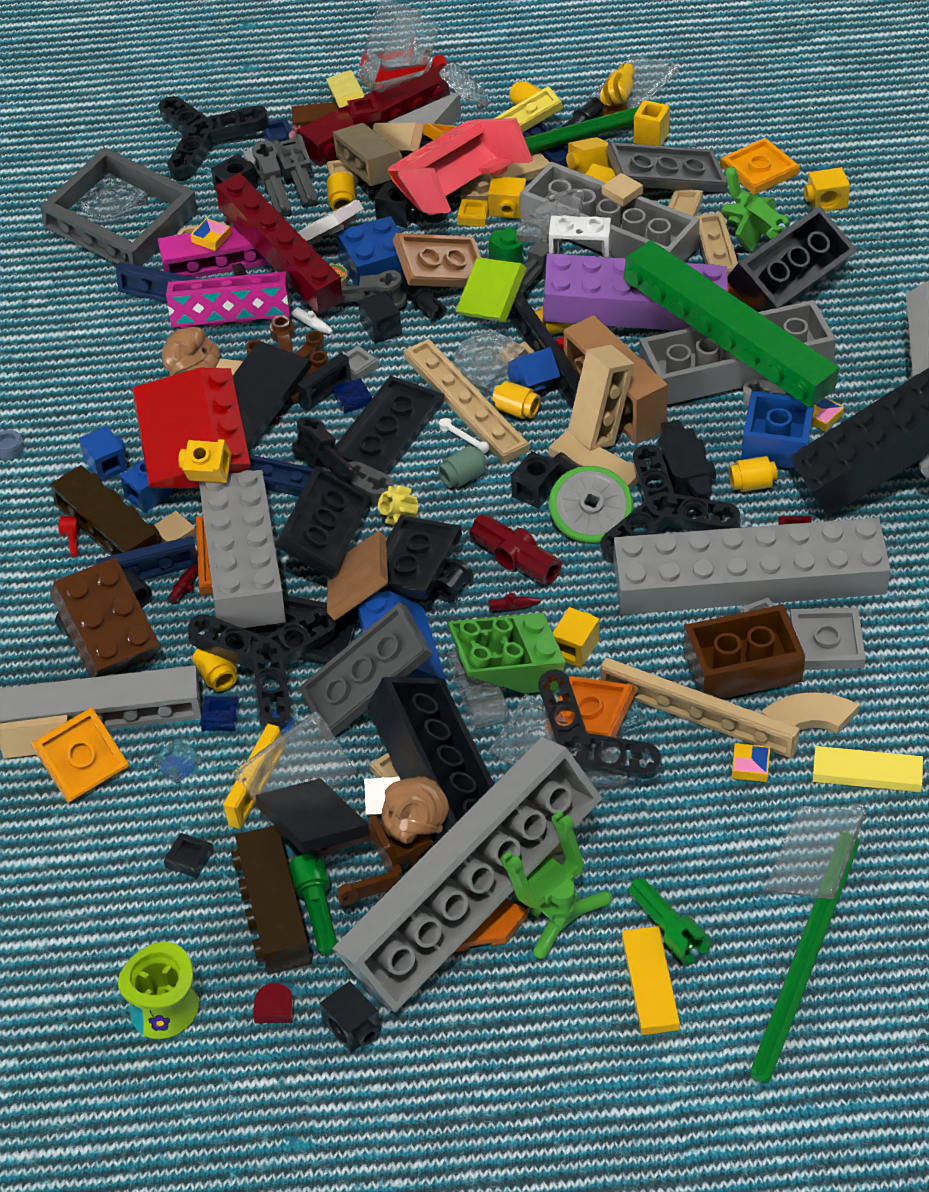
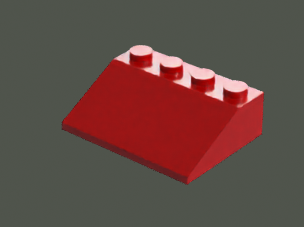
(185, 408)

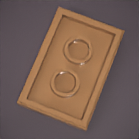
(436, 258)
(358, 576)

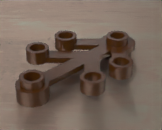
(282, 332)

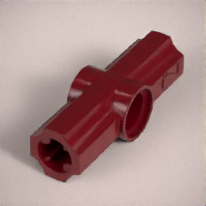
(515, 549)

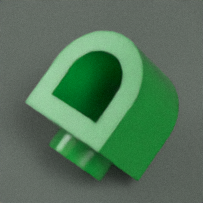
(505, 246)

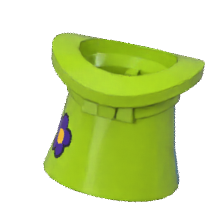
(159, 990)

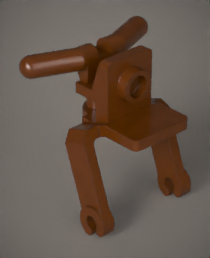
(393, 855)

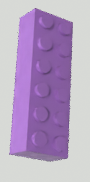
(595, 286)

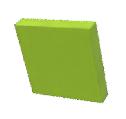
(491, 289)

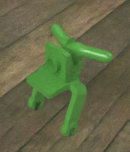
(751, 214)
(551, 887)

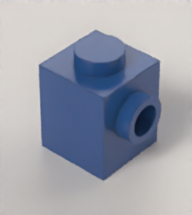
(534, 369)
(104, 453)
(137, 490)

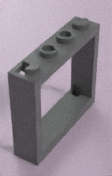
(101, 241)

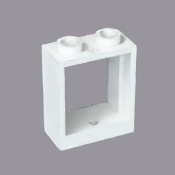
(580, 229)

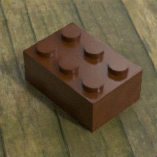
(104, 619)
(744, 652)

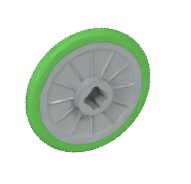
(593, 485)

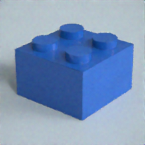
(369, 249)
(776, 428)

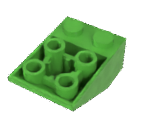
(508, 650)

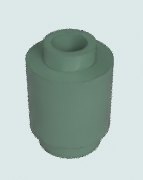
(462, 467)

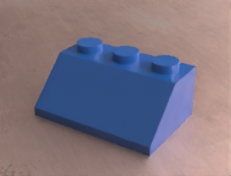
(379, 604)

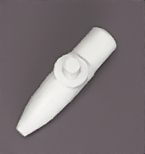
(310, 319)

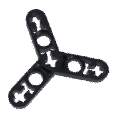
(210, 129)
(664, 496)
(251, 654)
(577, 733)

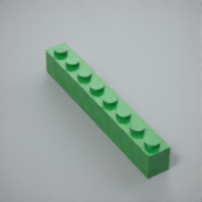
(731, 324)

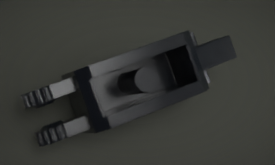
(686, 461)

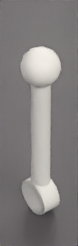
(445, 425)

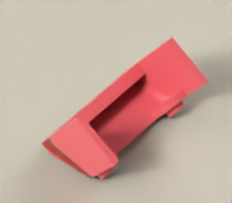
(458, 158)

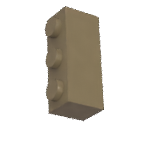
(365, 153)

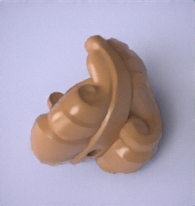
(185, 348)
(413, 808)

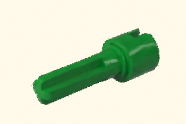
(311, 883)
(680, 932)

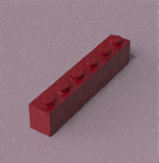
(392, 104)
(279, 243)

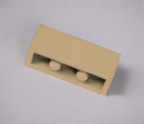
(600, 397)

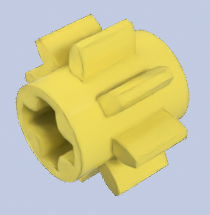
(396, 503)

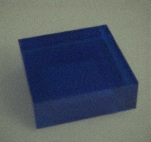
(352, 395)
(220, 713)

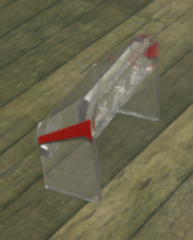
(396, 47)

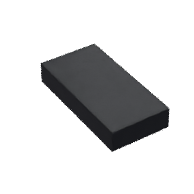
(320, 383)

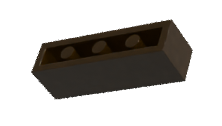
(102, 513)
(272, 900)

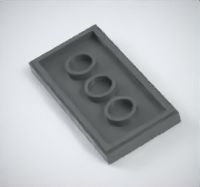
(668, 166)
(349, 680)

